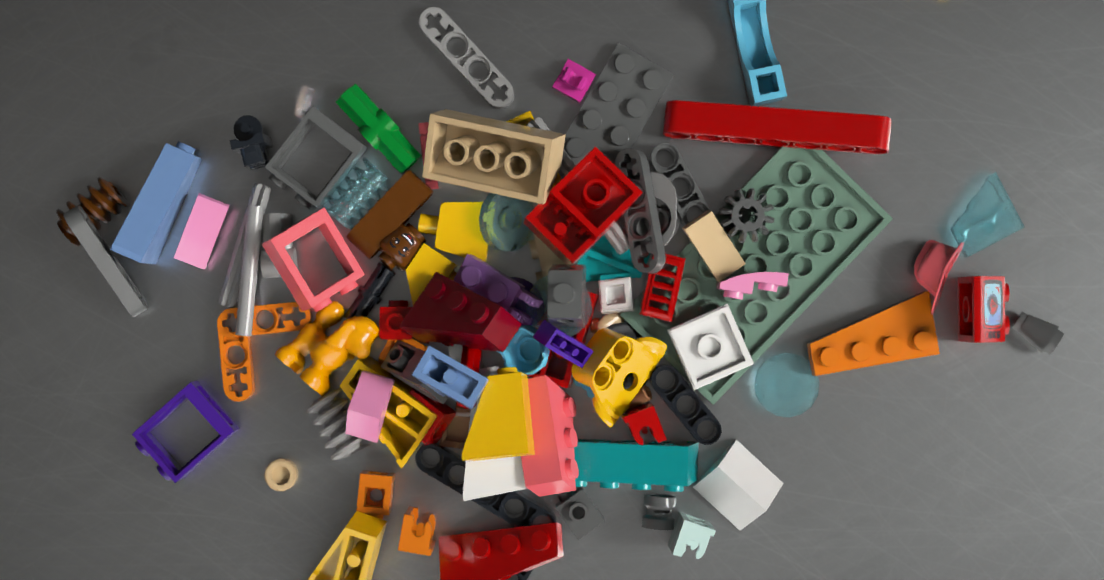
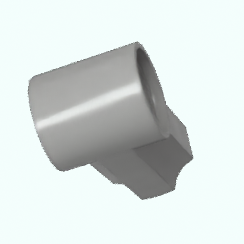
(272, 225)

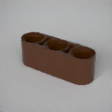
(389, 213)

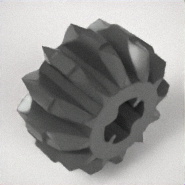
(744, 204)

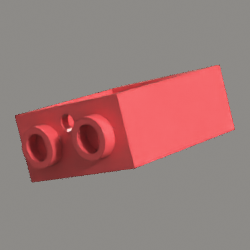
(290, 274)

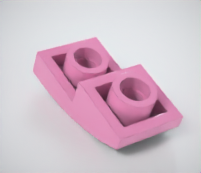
(201, 231)
(743, 284)

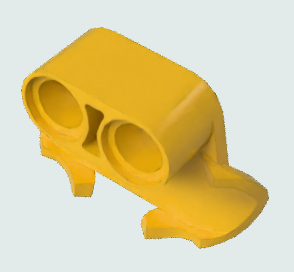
(610, 363)

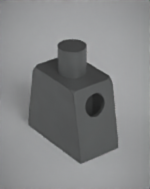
(566, 295)

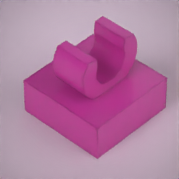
(574, 81)

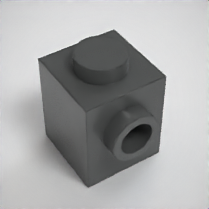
(579, 512)

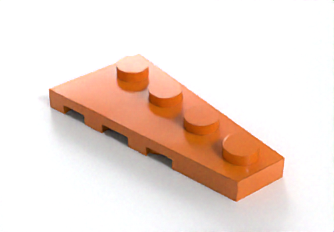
(886, 337)

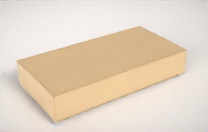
(713, 245)

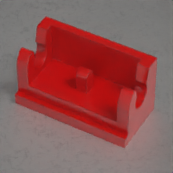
(641, 418)

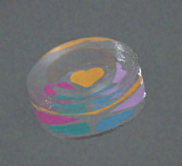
(304, 101)

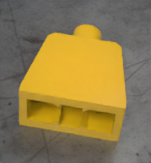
(456, 229)

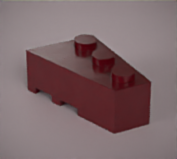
(460, 317)

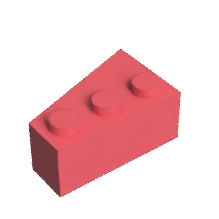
(554, 463)

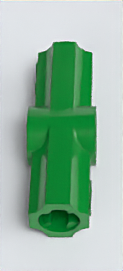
(378, 129)

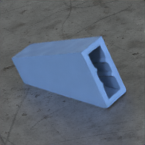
(157, 204)

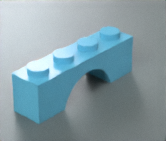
(757, 58)

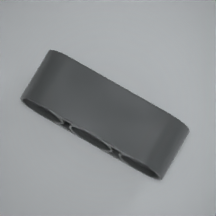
(679, 170)

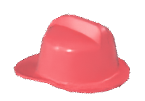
(934, 266)

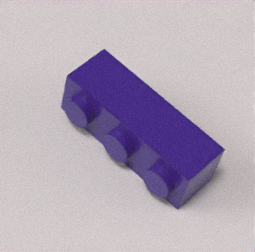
(563, 344)

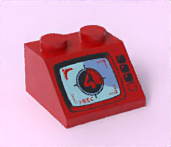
(982, 309)

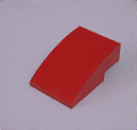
(582, 207)

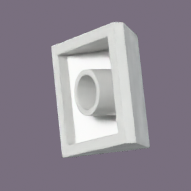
(739, 485)

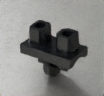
(251, 142)

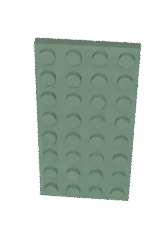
(815, 235)

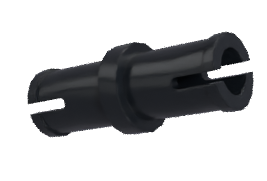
(370, 292)

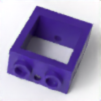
(212, 412)

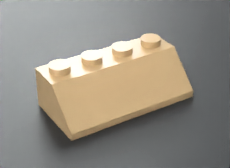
(492, 155)

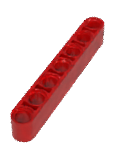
(777, 127)

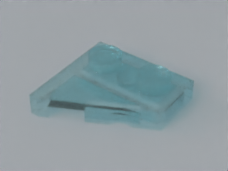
(987, 218)

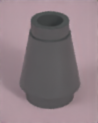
(1039, 333)

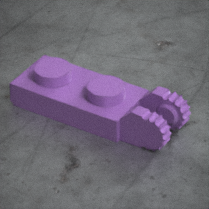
(495, 287)

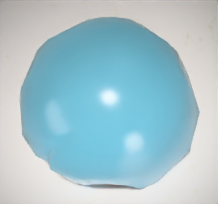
(525, 351)

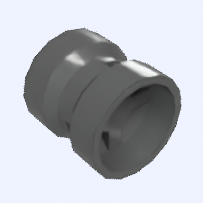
(657, 518)

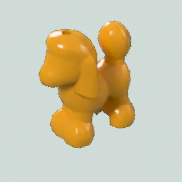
(328, 352)

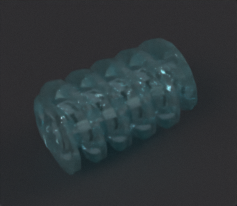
(357, 194)

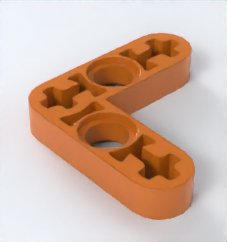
(228, 339)

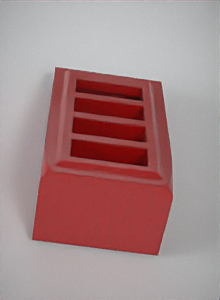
(667, 314)

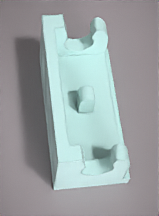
(692, 532)

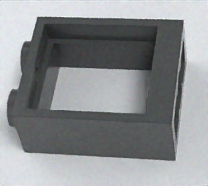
(282, 179)

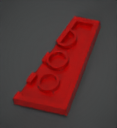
(499, 552)

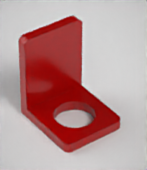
(443, 420)

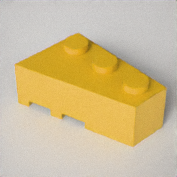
(405, 416)
(354, 550)

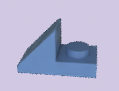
(450, 377)

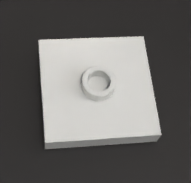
(710, 347)

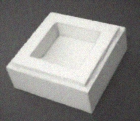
(616, 295)

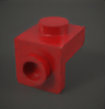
(390, 320)

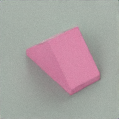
(369, 406)

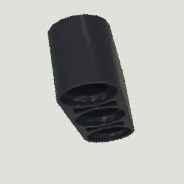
(696, 415)

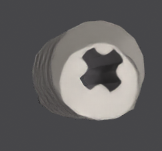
(335, 420)

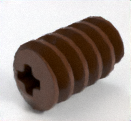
(95, 206)

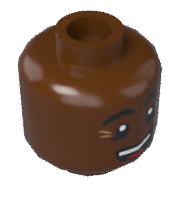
(400, 247)

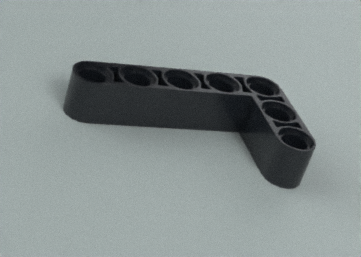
(494, 504)

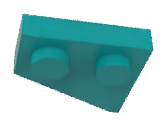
(605, 263)

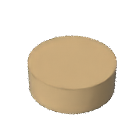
(281, 474)

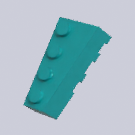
(636, 464)

